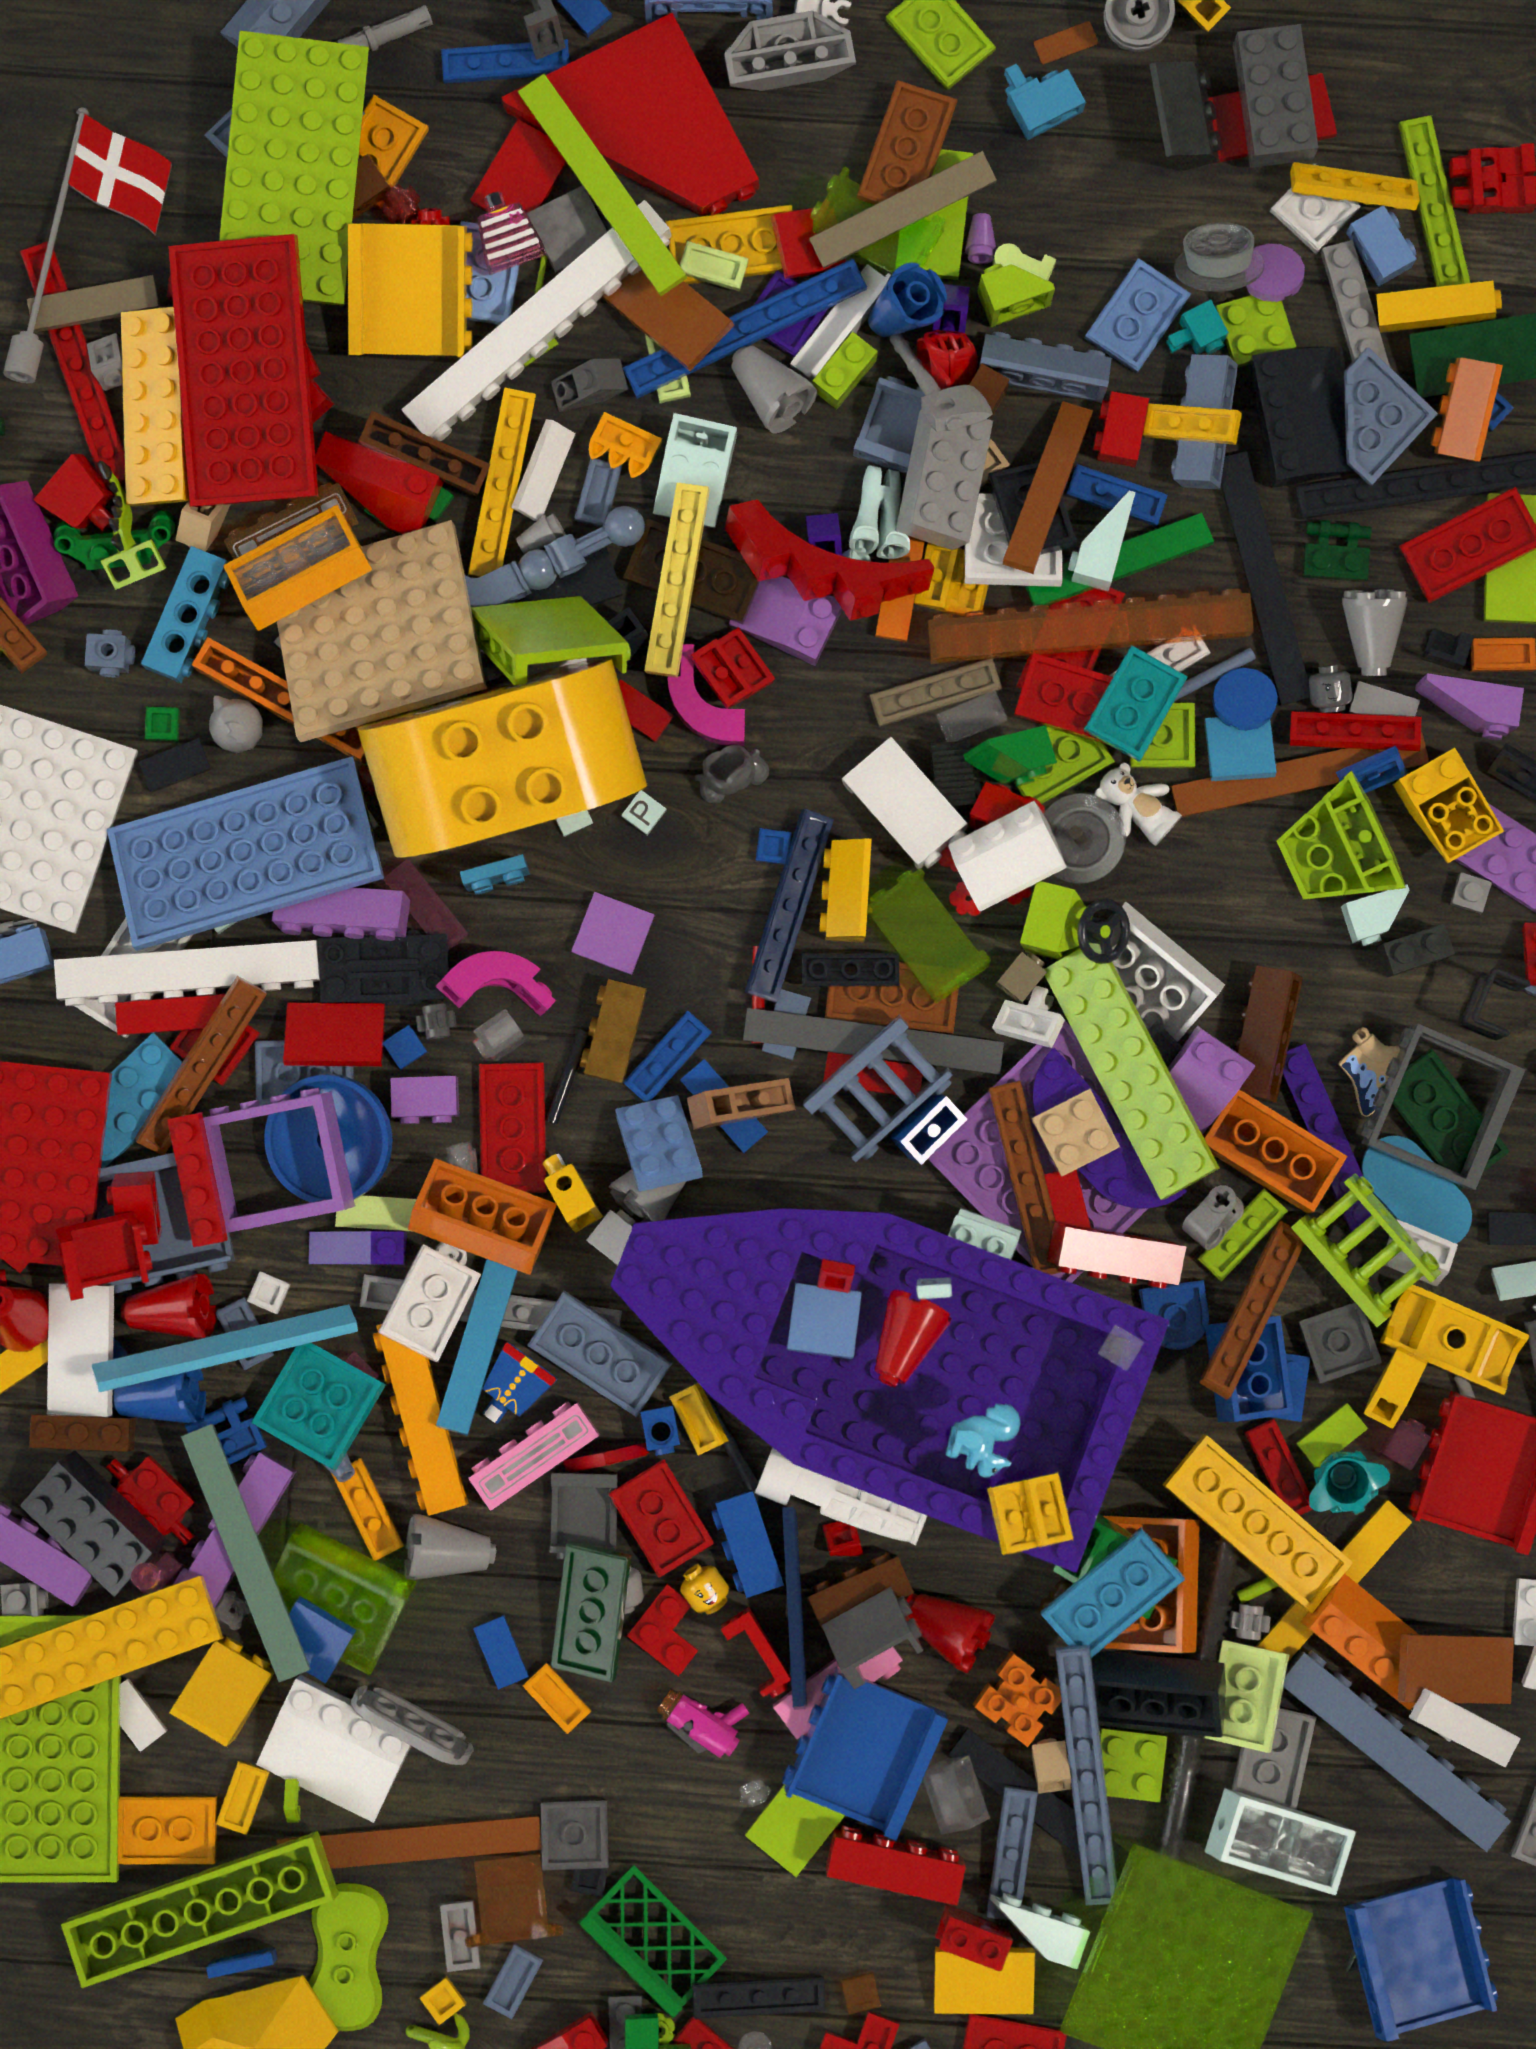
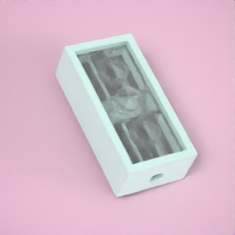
(1280, 1841)

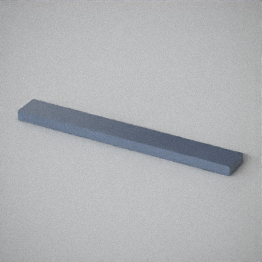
(1087, 1773)

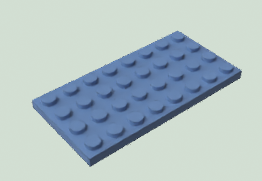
(245, 853)

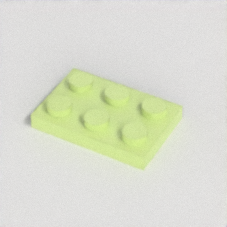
(1252, 1694)

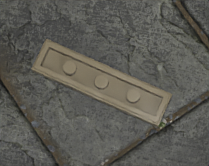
(95, 303)
(935, 692)

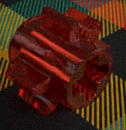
(401, 204)

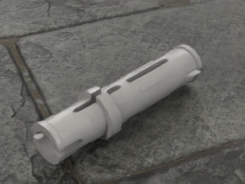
(391, 29)

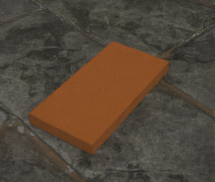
(907, 142)
(677, 321)
(884, 1004)
(1456, 1668)

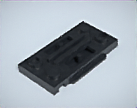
(383, 970)

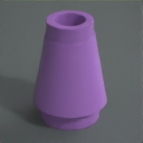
(981, 240)

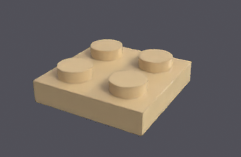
(1075, 1132)

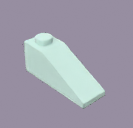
(1100, 549)

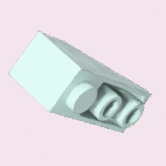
(1052, 1936)

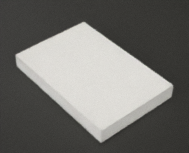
(429, 1303)

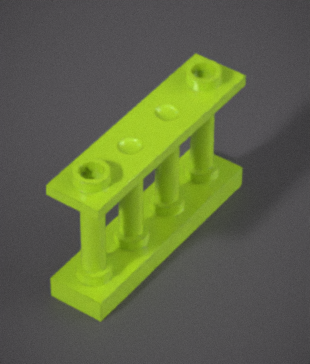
(1356, 1279)

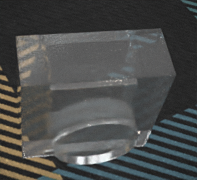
(1121, 1347)

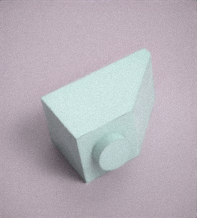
(1373, 915)

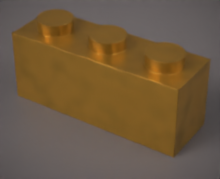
(613, 1031)

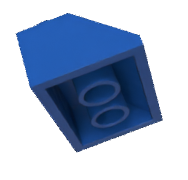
(1265, 1380)

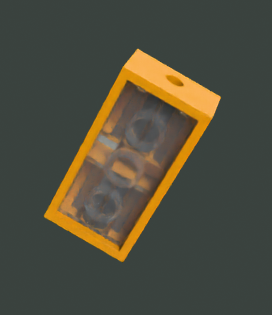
(297, 567)

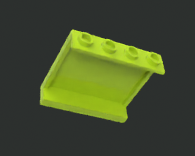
(544, 633)

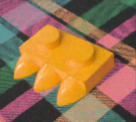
(624, 443)

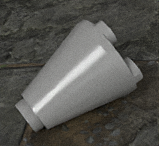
(1374, 626)

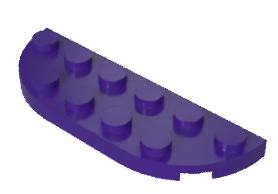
(1118, 1173)

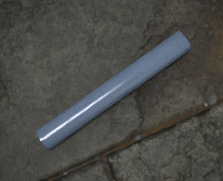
(1216, 672)

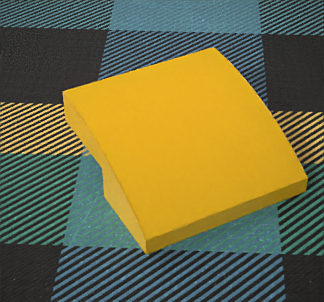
(948, 585)
(1030, 1513)

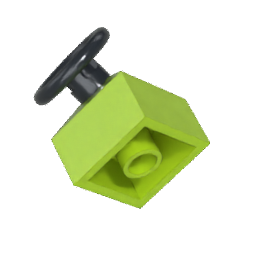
(1062, 923)

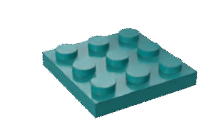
(318, 1404)

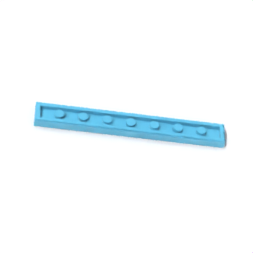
(224, 1348)

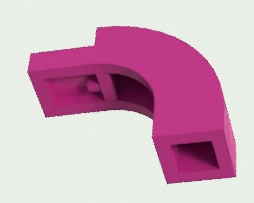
(704, 720)
(496, 969)

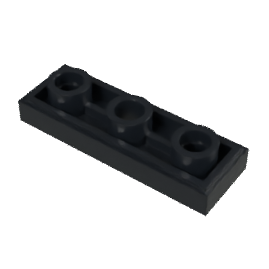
(829, 970)

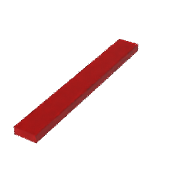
(74, 361)

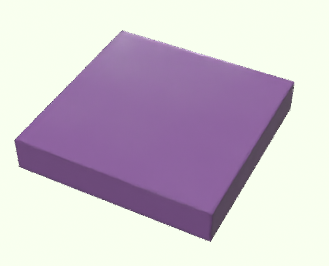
(613, 933)

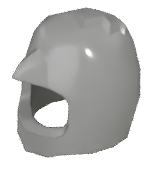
(235, 724)

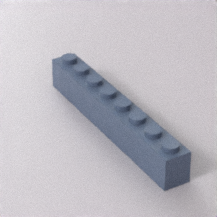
(1394, 1751)

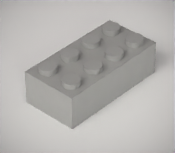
(943, 483)

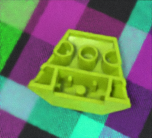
(1340, 846)

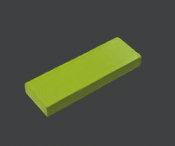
(1244, 1235)

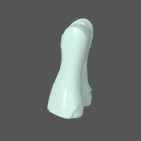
(864, 534)

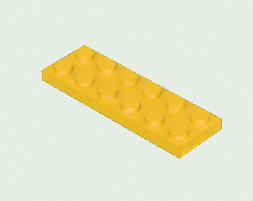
(152, 409)
(1257, 1523)

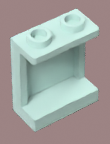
(985, 1233)

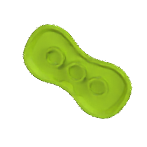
(348, 1943)

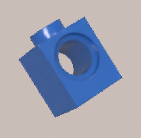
(662, 1414)

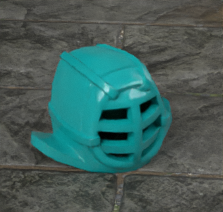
(1346, 1483)

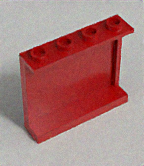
(1480, 1473)

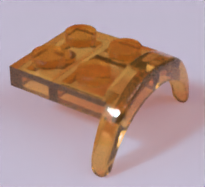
(511, 1901)

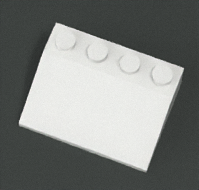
(1163, 977)
(332, 1749)

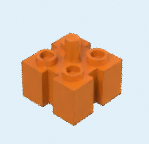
(1018, 1698)

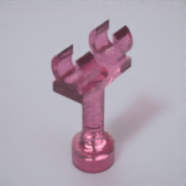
(152, 1577)

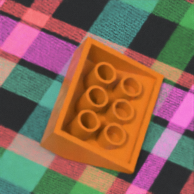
(1174, 1618)

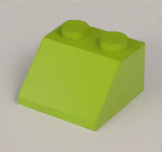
(1012, 293)

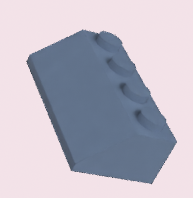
(273, 17)
(1047, 367)

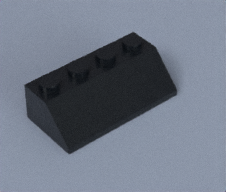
(1160, 1693)

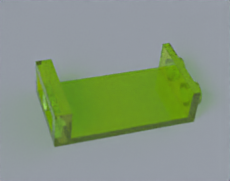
(908, 245)
(926, 935)

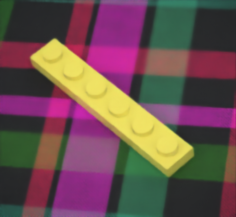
(677, 580)

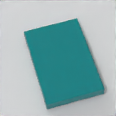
(1135, 703)

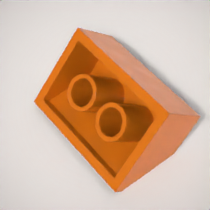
(1466, 409)

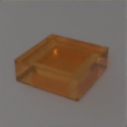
(861, 1993)

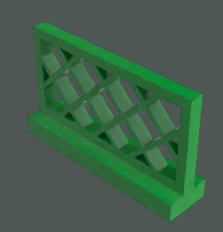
(627, 1957)

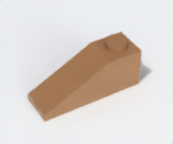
(740, 1103)

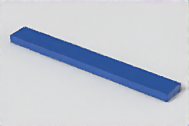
(754, 325)

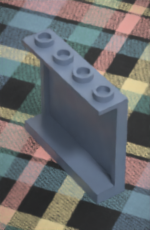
(175, 1248)

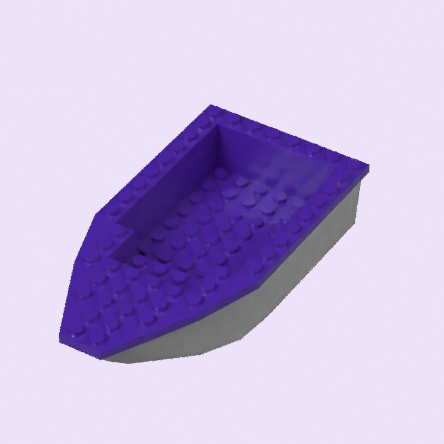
(1016, 1337)

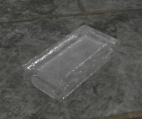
(971, 717)

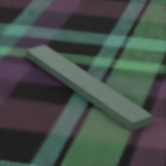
(246, 1553)

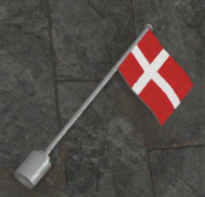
(113, 175)

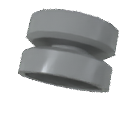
(1136, 33)

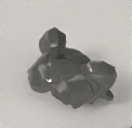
(730, 771)

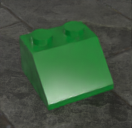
(1014, 756)

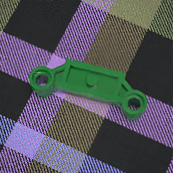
(94, 548)

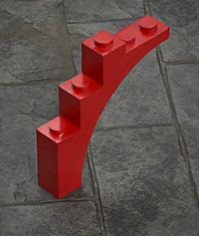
(815, 572)

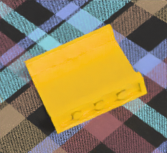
(409, 289)

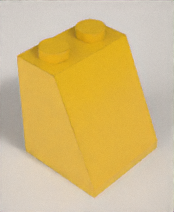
(223, 1691)

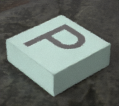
(644, 812)
(934, 1288)

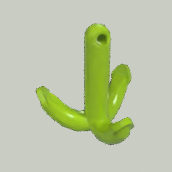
(440, 2041)

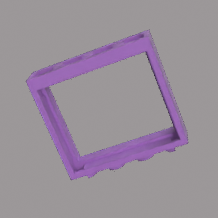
(332, 1148)

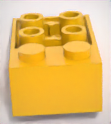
(1448, 806)

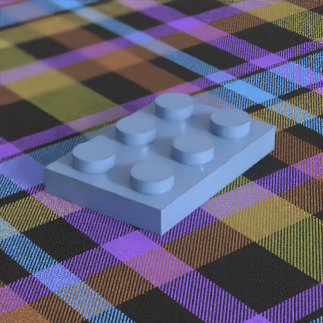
(658, 1143)

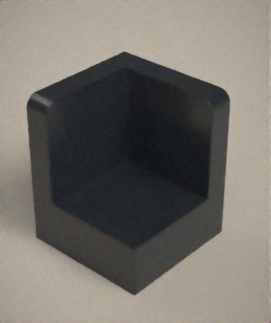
(1448, 649)

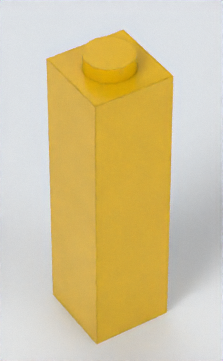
(1438, 306)

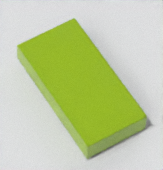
(1331, 1435)

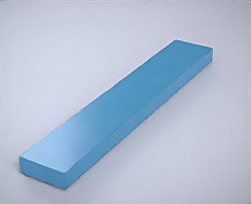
(476, 1348)

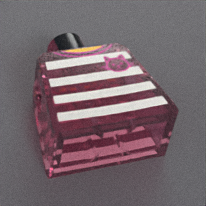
(507, 235)

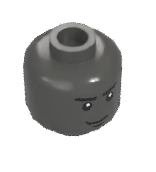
(1330, 689)

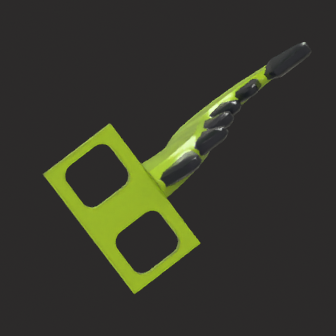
(122, 536)

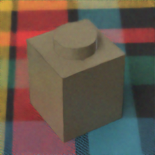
(1022, 976)

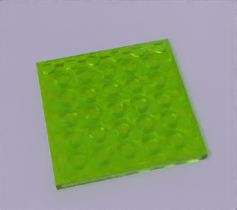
(1184, 1961)

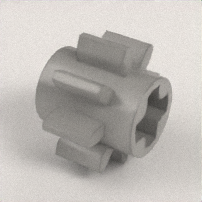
(1249, 1621)

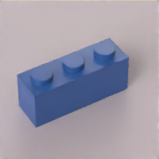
(747, 1544)

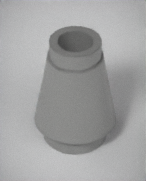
(540, 533)

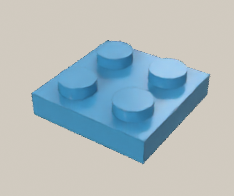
(484, 877)

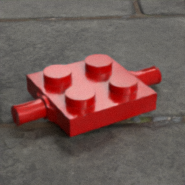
(155, 1496)

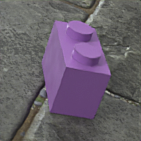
(425, 1098)

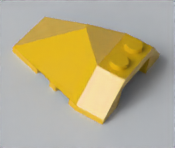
(264, 2017)

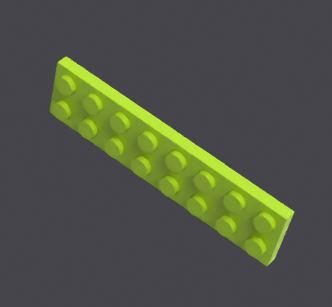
(1131, 1072)

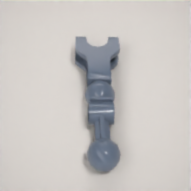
(562, 557)

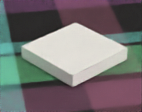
(1313, 217)

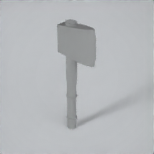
(948, 407)

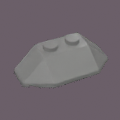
(788, 52)

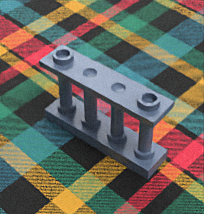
(847, 1078)

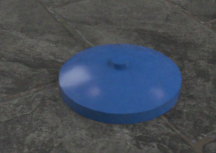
(296, 1146)

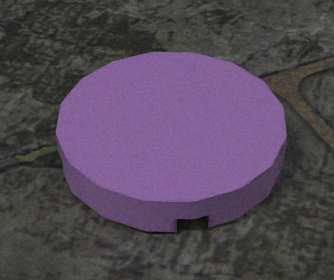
(1281, 274)

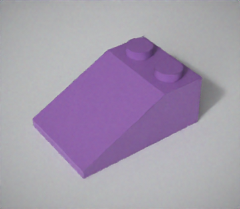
(788, 621)
(1476, 704)
(1208, 1075)

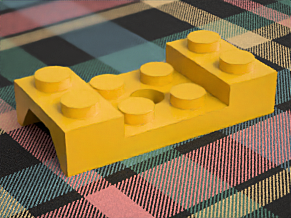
(1422, 1326)

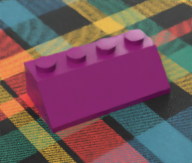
(31, 568)

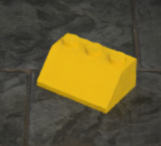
(846, 890)

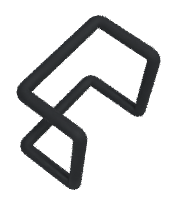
(1490, 978)

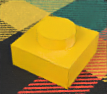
(443, 2000)

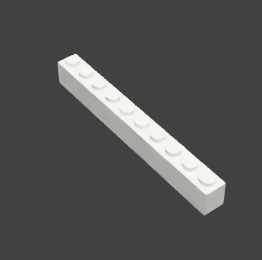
(527, 332)

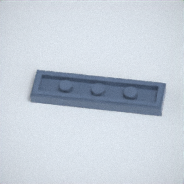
(1012, 1845)

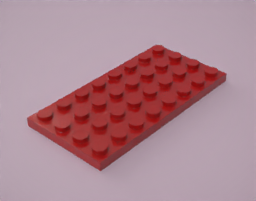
(243, 370)

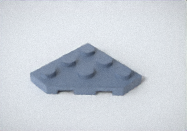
(1379, 415)

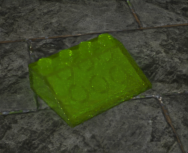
(347, 1587)

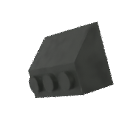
(1185, 113)

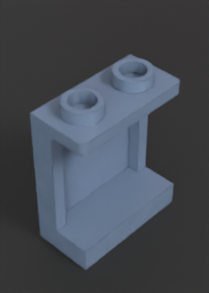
(890, 425)

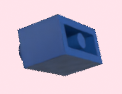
(927, 1128)

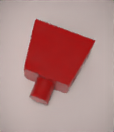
(77, 494)

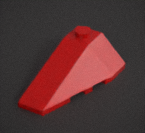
(386, 486)

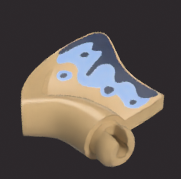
(1367, 1067)

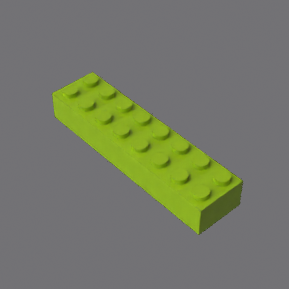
(199, 1909)

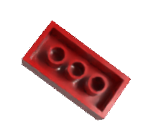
(895, 1865)

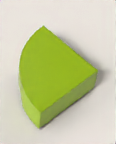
(291, 1807)

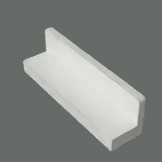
(838, 325)

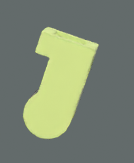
(1011, 254)

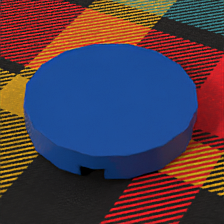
(1244, 699)

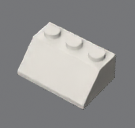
(1007, 856)

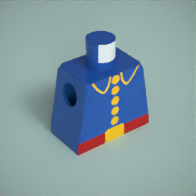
(515, 1383)

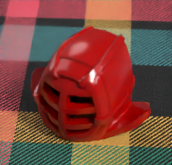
(948, 357)

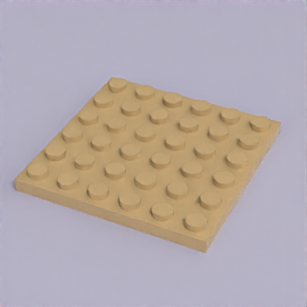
(385, 638)

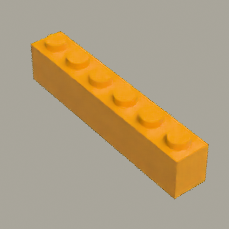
(419, 1407)

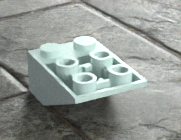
(696, 455)

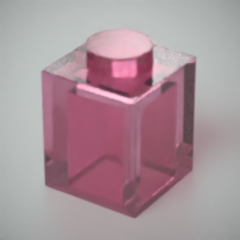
(1405, 1443)

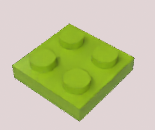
(1255, 328)
(1133, 1763)

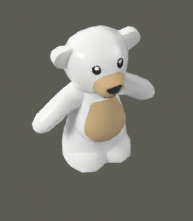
(1138, 803)

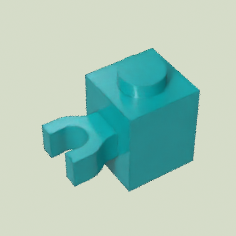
(1201, 329)

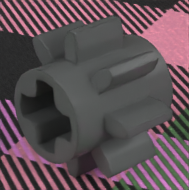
(436, 1021)

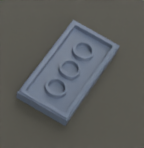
(600, 1353)

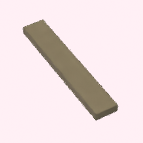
(903, 209)

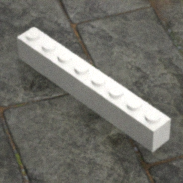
(185, 971)

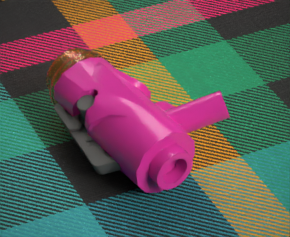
(699, 1726)

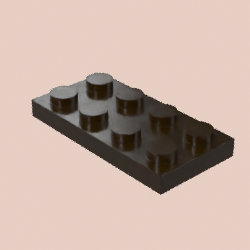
(721, 579)

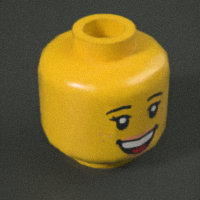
(704, 1589)

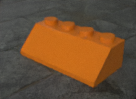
(1274, 1151)
(482, 1216)
(1361, 1633)

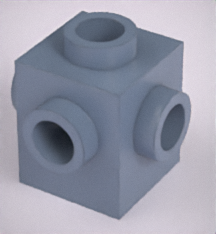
(101, 645)

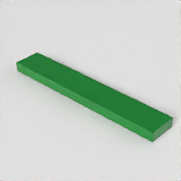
(1135, 556)

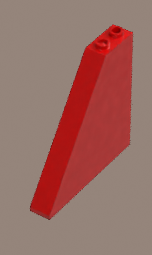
(654, 118)

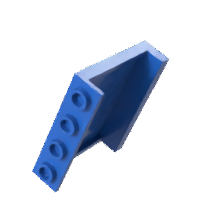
(865, 1752)
(1420, 1956)

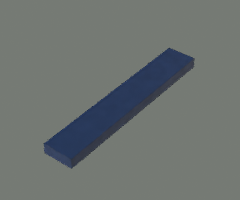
(789, 905)
(794, 1606)

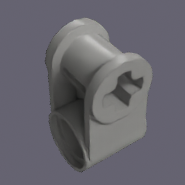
(1212, 1219)

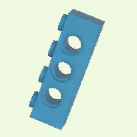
(196, 567)

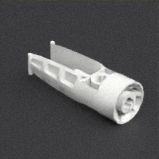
(838, 1500)

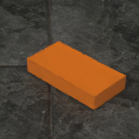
(1502, 655)

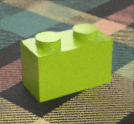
(844, 370)

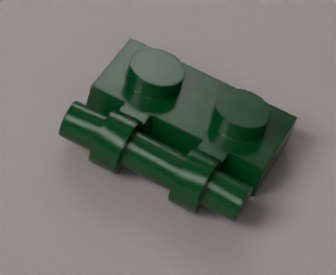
(1333, 561)

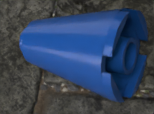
(908, 301)
(164, 1399)

